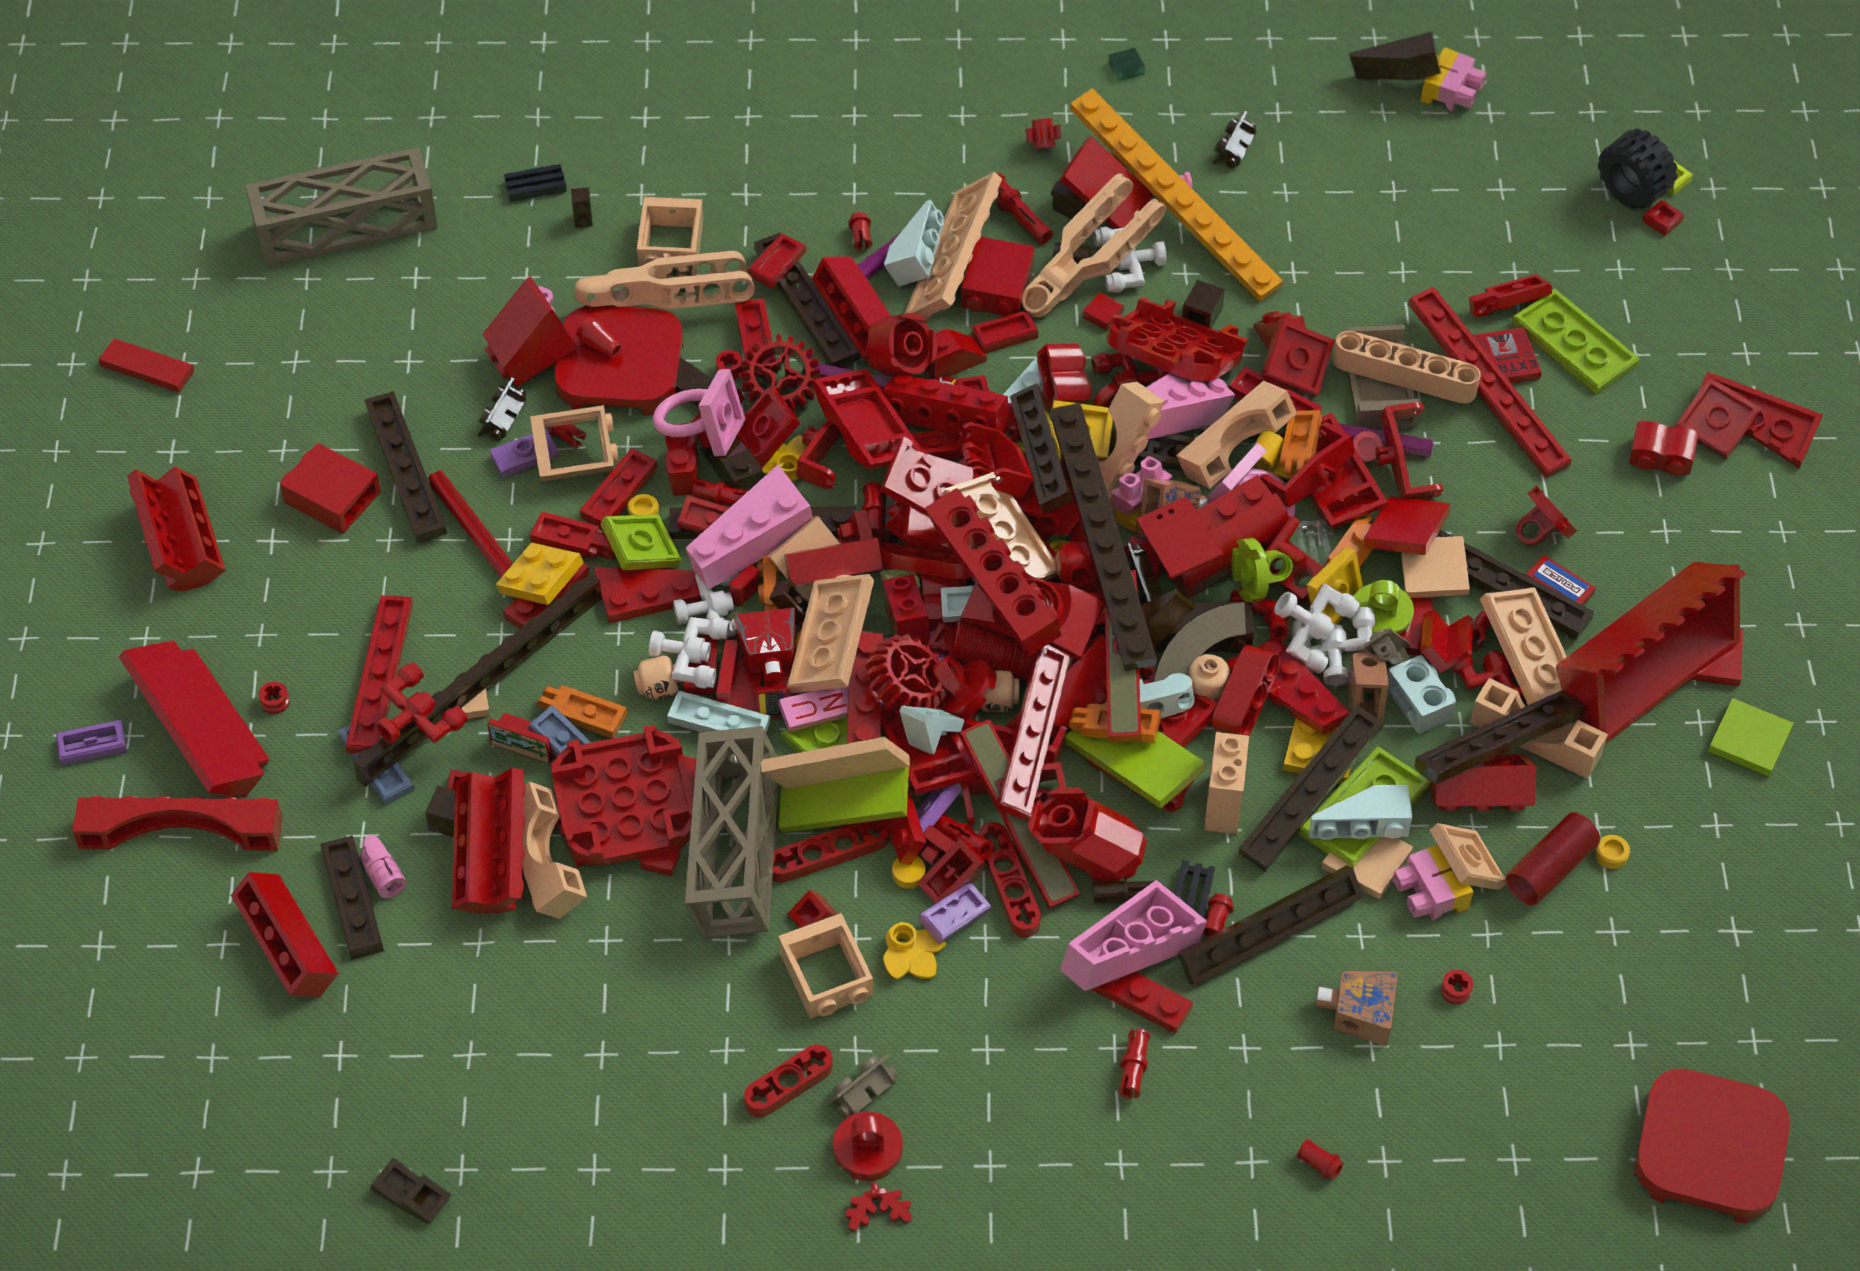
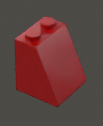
(526, 335)

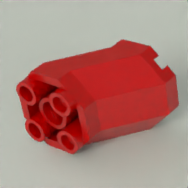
(1087, 835)

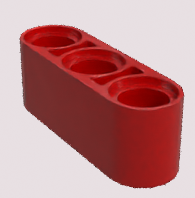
(1246, 691)

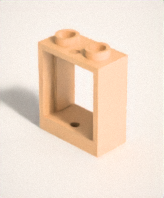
(657, 213)
(605, 425)
(1226, 783)
(815, 939)

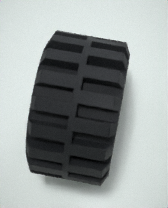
(1637, 168)

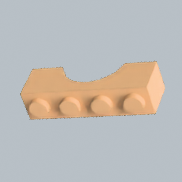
(1261, 410)
(1134, 415)
(1569, 746)
(552, 885)

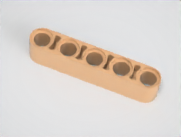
(1406, 367)

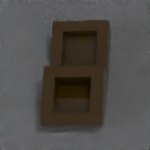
(410, 1192)

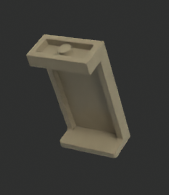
(1372, 395)

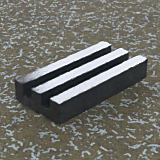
(536, 180)
(1197, 872)

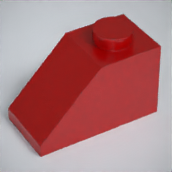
(954, 354)

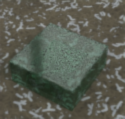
(1126, 64)

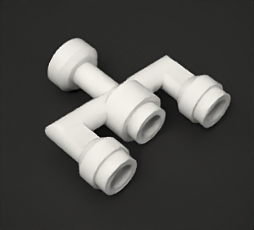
(1118, 282)
(714, 603)
(1314, 622)
(1337, 643)
(692, 650)

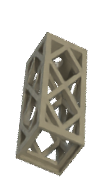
(320, 210)
(723, 756)

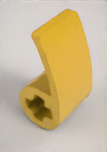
(1271, 458)

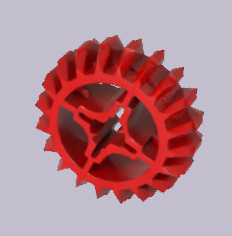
(768, 370)
(904, 674)

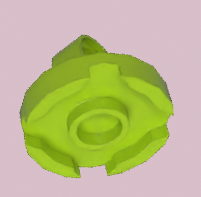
(1252, 569)
(1389, 605)

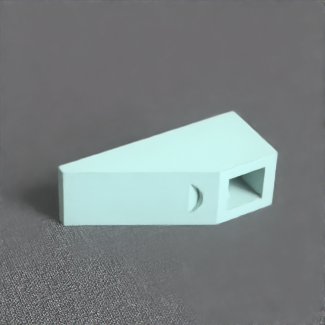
(914, 249)
(1371, 813)

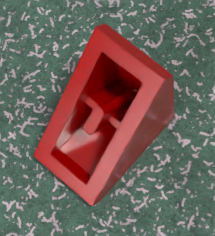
(952, 871)

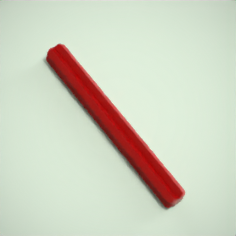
(470, 522)

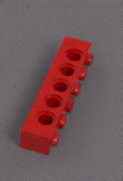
(1031, 631)

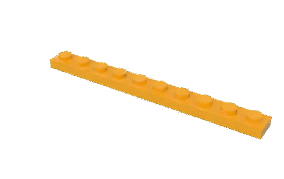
(1176, 195)

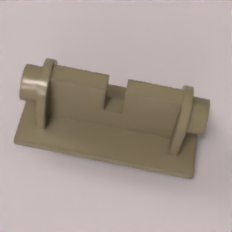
(1388, 646)
(852, 1093)

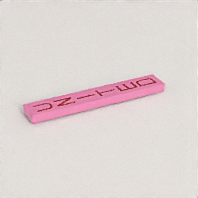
(815, 708)

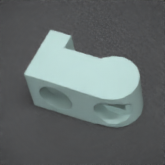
(1168, 695)

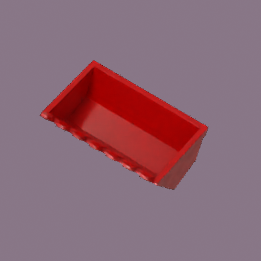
(1655, 646)

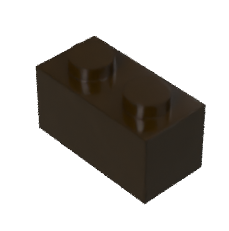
(581, 207)
(789, 596)

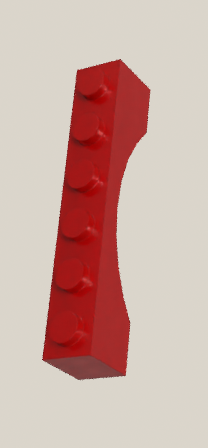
(111, 821)

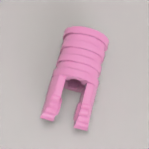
(381, 868)

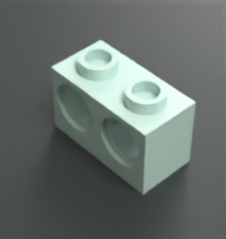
(1415, 696)

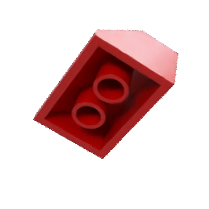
(1501, 781)

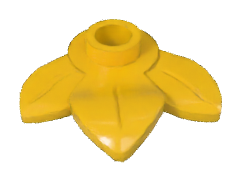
(787, 458)
(913, 956)

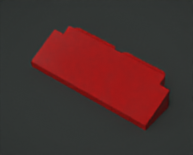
(198, 717)

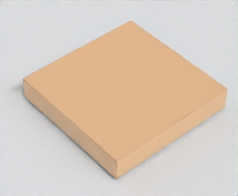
(810, 536)
(1439, 571)
(1468, 856)
(1377, 866)

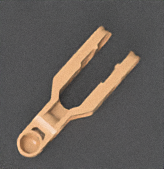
(1062, 274)
(656, 287)

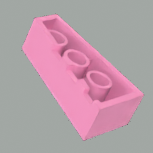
(1189, 403)
(749, 529)
(1132, 937)

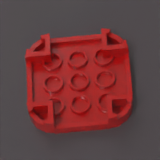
(1174, 342)
(638, 375)
(623, 797)
(1713, 1143)

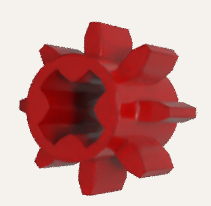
(1043, 133)

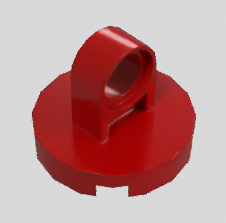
(1546, 516)
(964, 685)
(867, 1145)

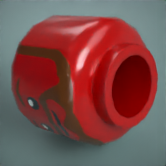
(1075, 564)

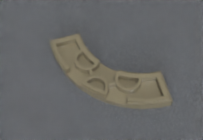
(1199, 636)

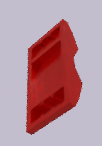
(862, 416)
(1352, 494)
(1076, 609)
(930, 771)

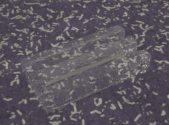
(1309, 526)

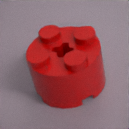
(901, 345)

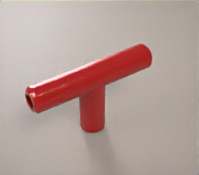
(1281, 539)

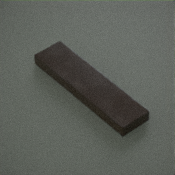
(352, 897)

